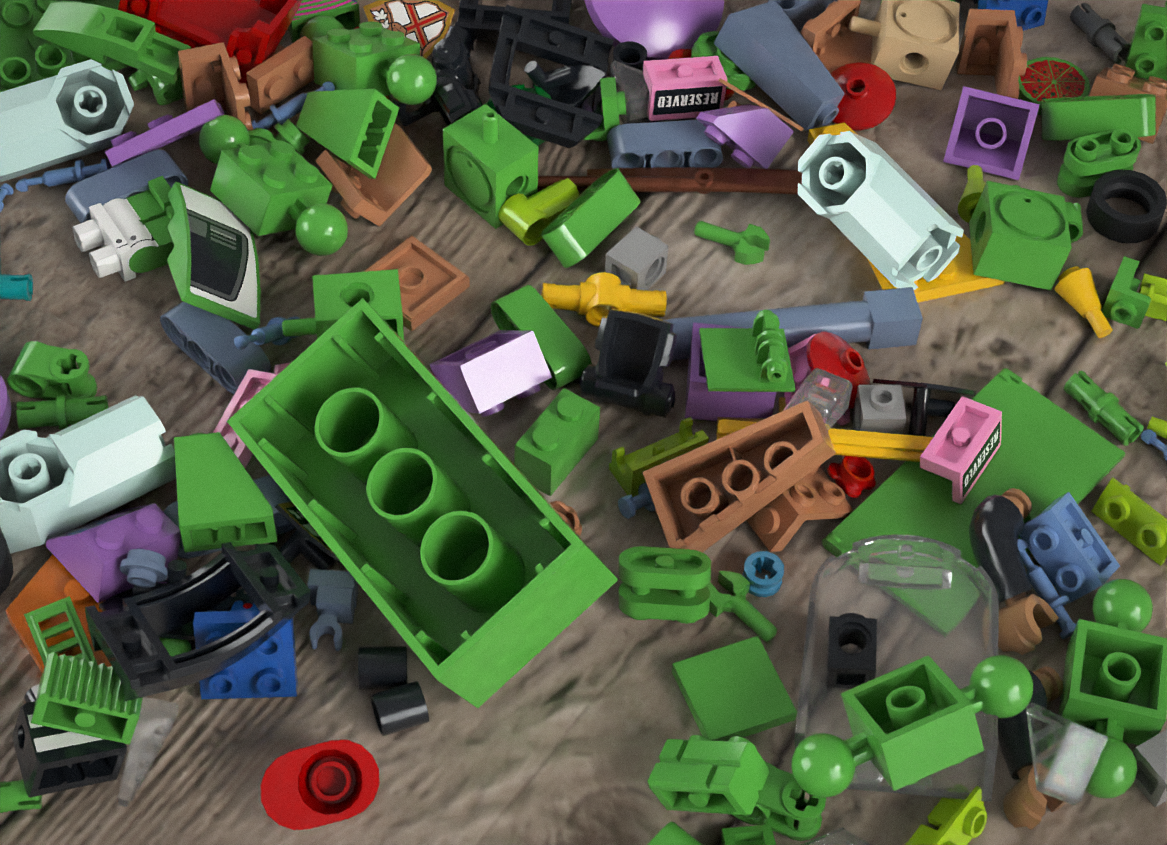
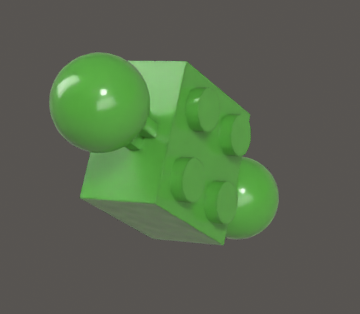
(369, 60)
(272, 187)
(1116, 681)
(911, 724)

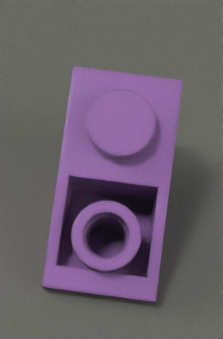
(749, 131)

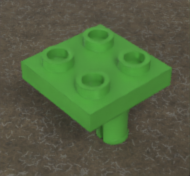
(1149, 43)

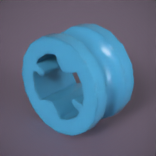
(770, 562)

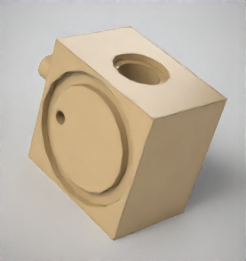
(913, 39)

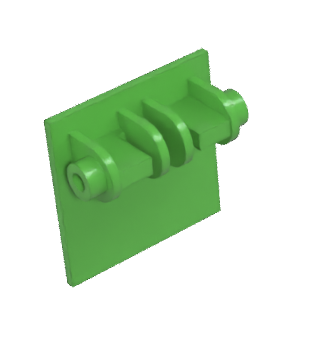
(747, 357)

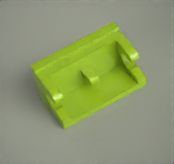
(629, 468)

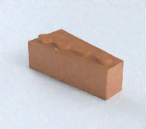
(735, 476)

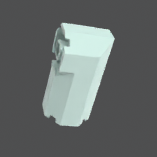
(61, 118)
(878, 208)
(80, 472)

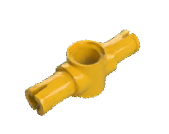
(602, 293)

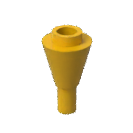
(1079, 291)

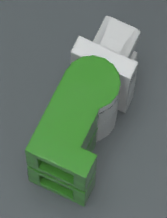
(130, 232)

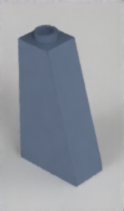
(781, 63)

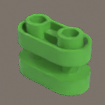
(1093, 156)
(664, 584)

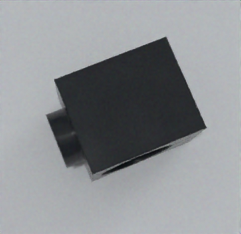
(848, 669)

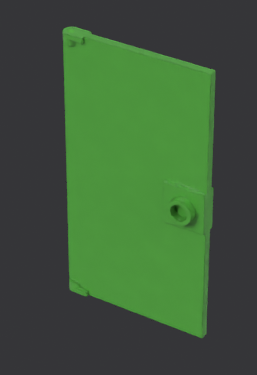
(1039, 453)

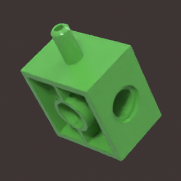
(488, 162)
(1019, 235)
(340, 292)

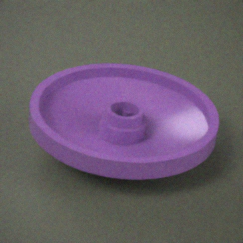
(656, 24)

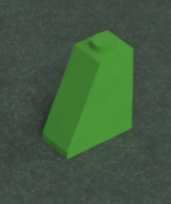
(350, 125)
(218, 496)

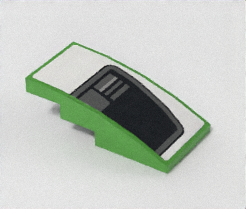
(213, 257)

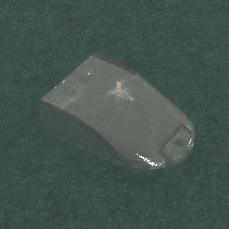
(923, 606)

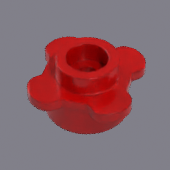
(853, 475)

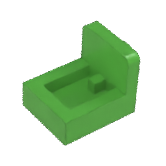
(613, 106)

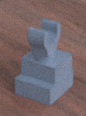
(335, 599)

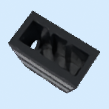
(61, 759)

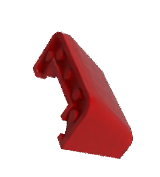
(245, 26)

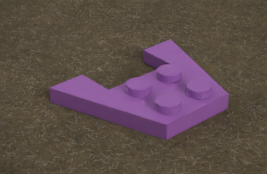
(162, 133)

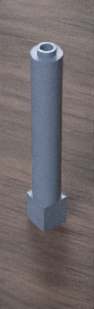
(880, 320)

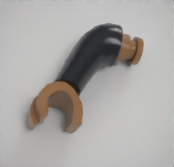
(995, 546)
(1023, 803)

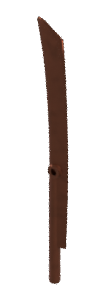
(693, 179)

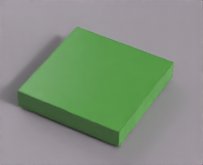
(734, 691)

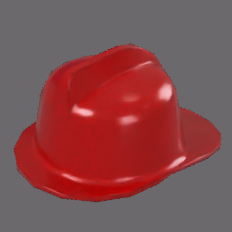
(319, 784)

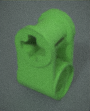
(48, 370)
(780, 806)

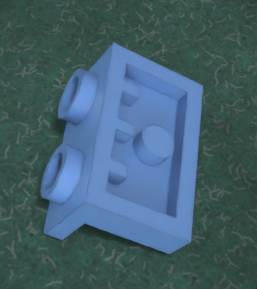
(1069, 548)

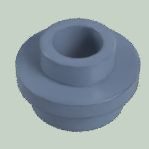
(144, 567)

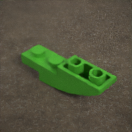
(111, 33)

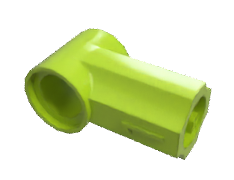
(533, 214)

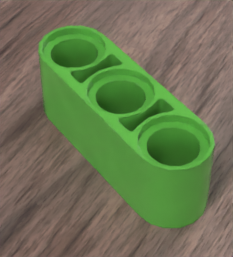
(1087, 115)
(590, 218)
(560, 347)

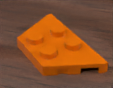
(46, 587)

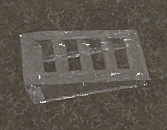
(826, 393)
(148, 738)

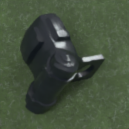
(455, 88)
(632, 363)

